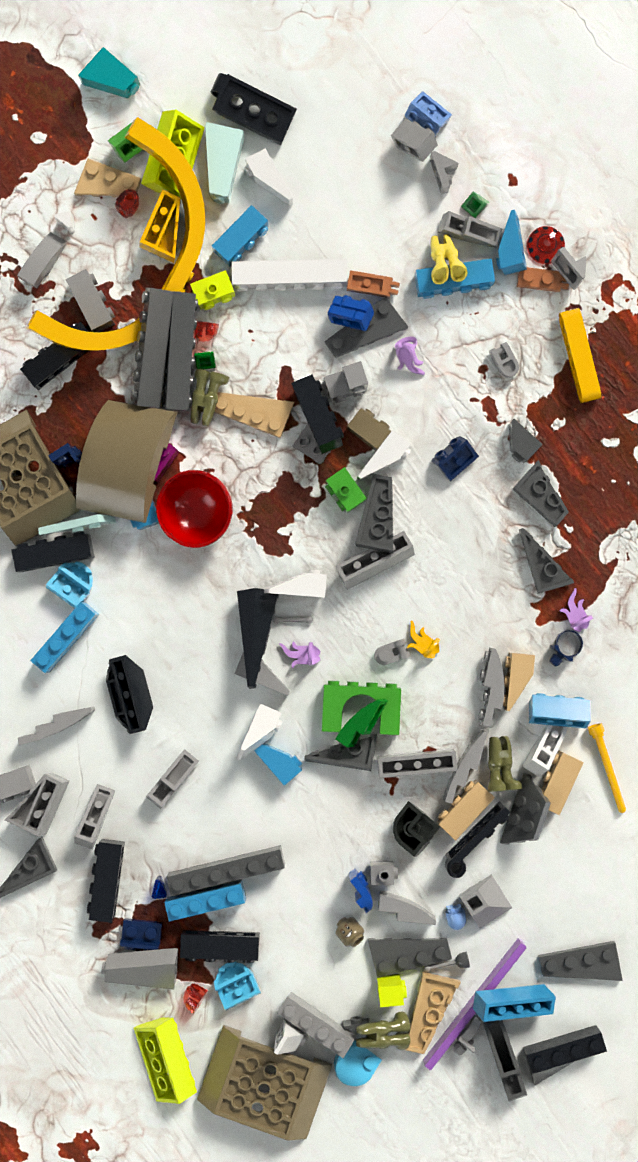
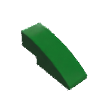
(361, 723)

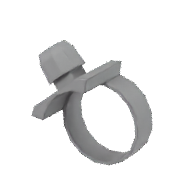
(464, 1039)

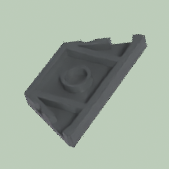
(526, 814)

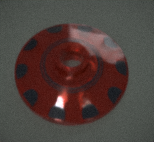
(538, 250)

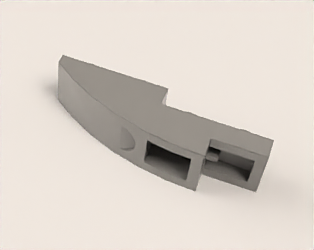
(494, 680)

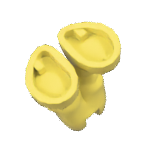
(447, 251)

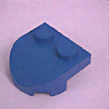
(363, 893)

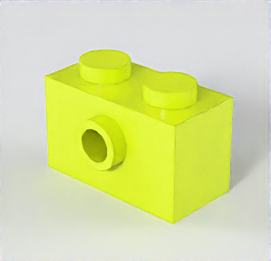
(213, 290)
(391, 990)

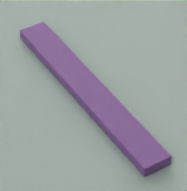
(467, 1012)

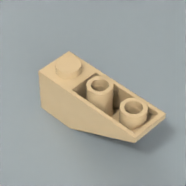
(518, 675)

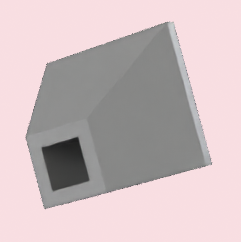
(485, 901)

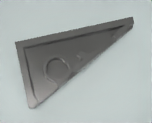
(544, 570)
(354, 757)
(33, 866)

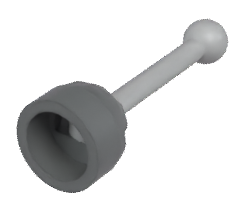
(461, 961)

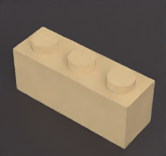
(560, 780)
(464, 809)

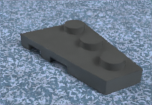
(539, 493)

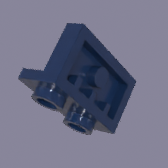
(65, 455)
(455, 457)
(141, 934)

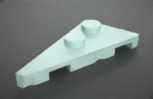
(77, 525)

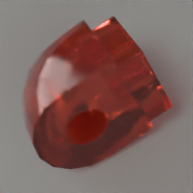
(127, 203)
(205, 331)
(193, 997)

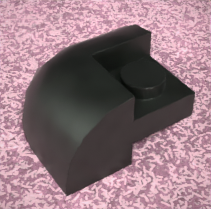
(414, 829)

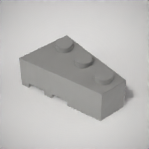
(40, 805)

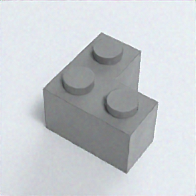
(346, 382)

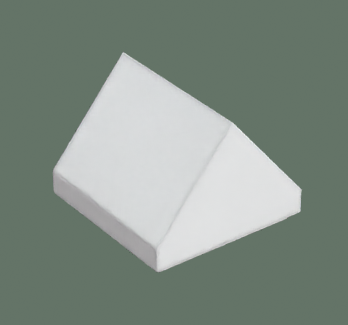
(66, 220)

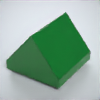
(205, 360)

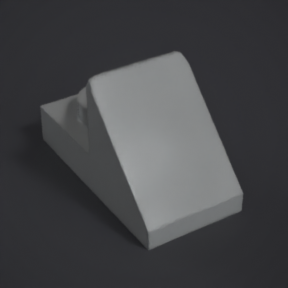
(441, 166)
(571, 270)

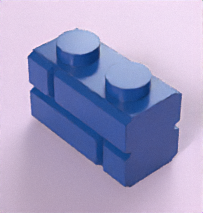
(351, 312)

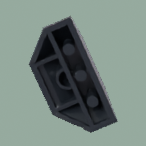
(129, 694)

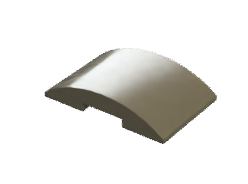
(122, 460)

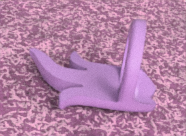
(406, 355)
(577, 616)
(305, 654)

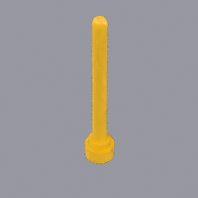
(596, 732)

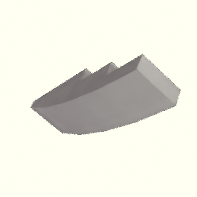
(61, 722)
(468, 760)

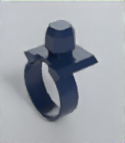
(556, 659)

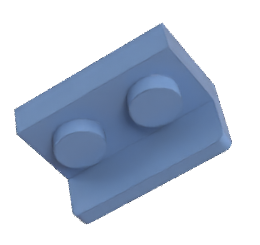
(427, 113)

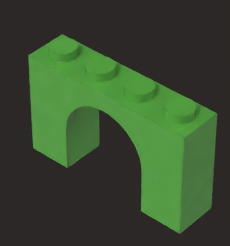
(337, 695)

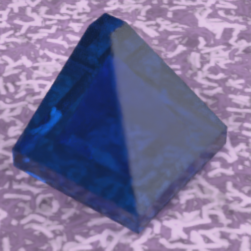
(159, 889)

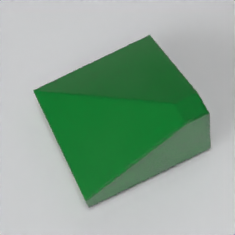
(474, 204)

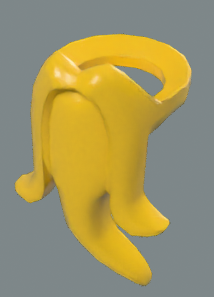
(424, 644)

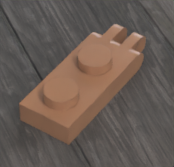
(541, 280)
(371, 284)

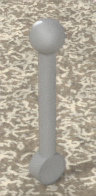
(308, 619)

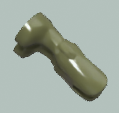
(207, 402)
(501, 758)
(377, 1033)

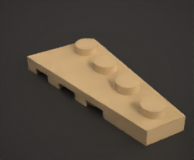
(256, 412)
(431, 1002)

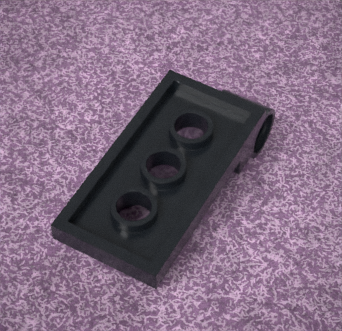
(228, 87)
(473, 837)

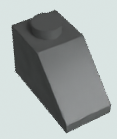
(522, 442)

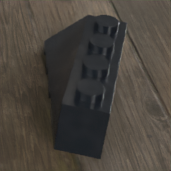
(557, 1053)

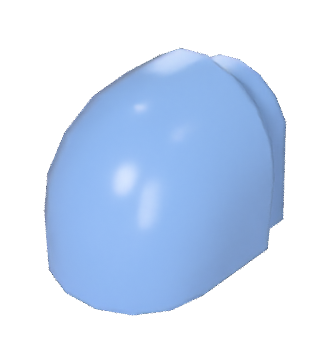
(455, 916)

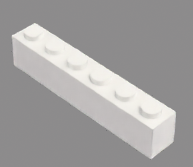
(289, 274)

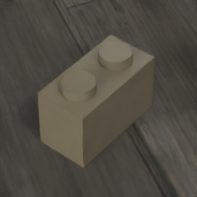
(369, 429)

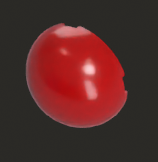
(194, 508)

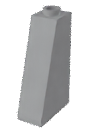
(142, 968)

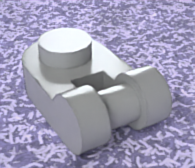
(509, 366)
(385, 655)

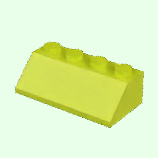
(186, 136)
(165, 1060)

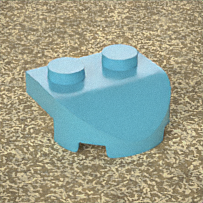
(71, 583)
(235, 984)
(356, 1066)

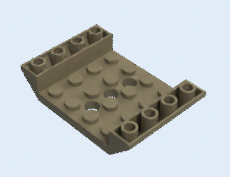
(39, 496)
(239, 1070)

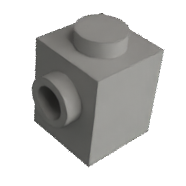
(379, 867)

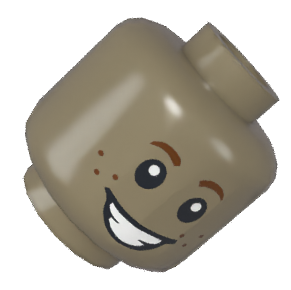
(349, 932)

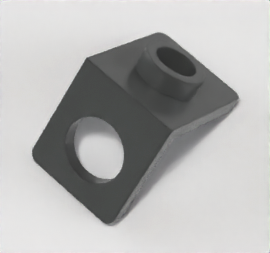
(354, 1022)

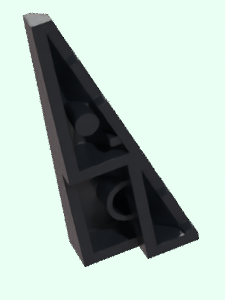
(255, 619)

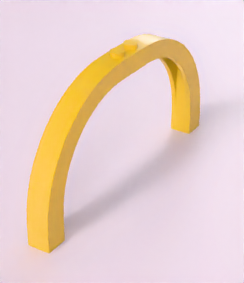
(177, 166)

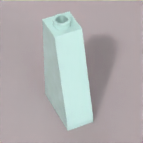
(223, 155)

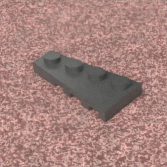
(383, 324)
(377, 519)
(404, 954)
(586, 962)

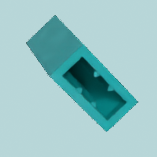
(109, 75)

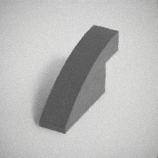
(505, 1059)

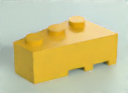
(162, 227)

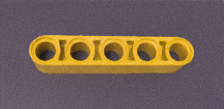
(579, 355)

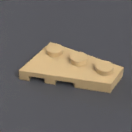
(104, 180)

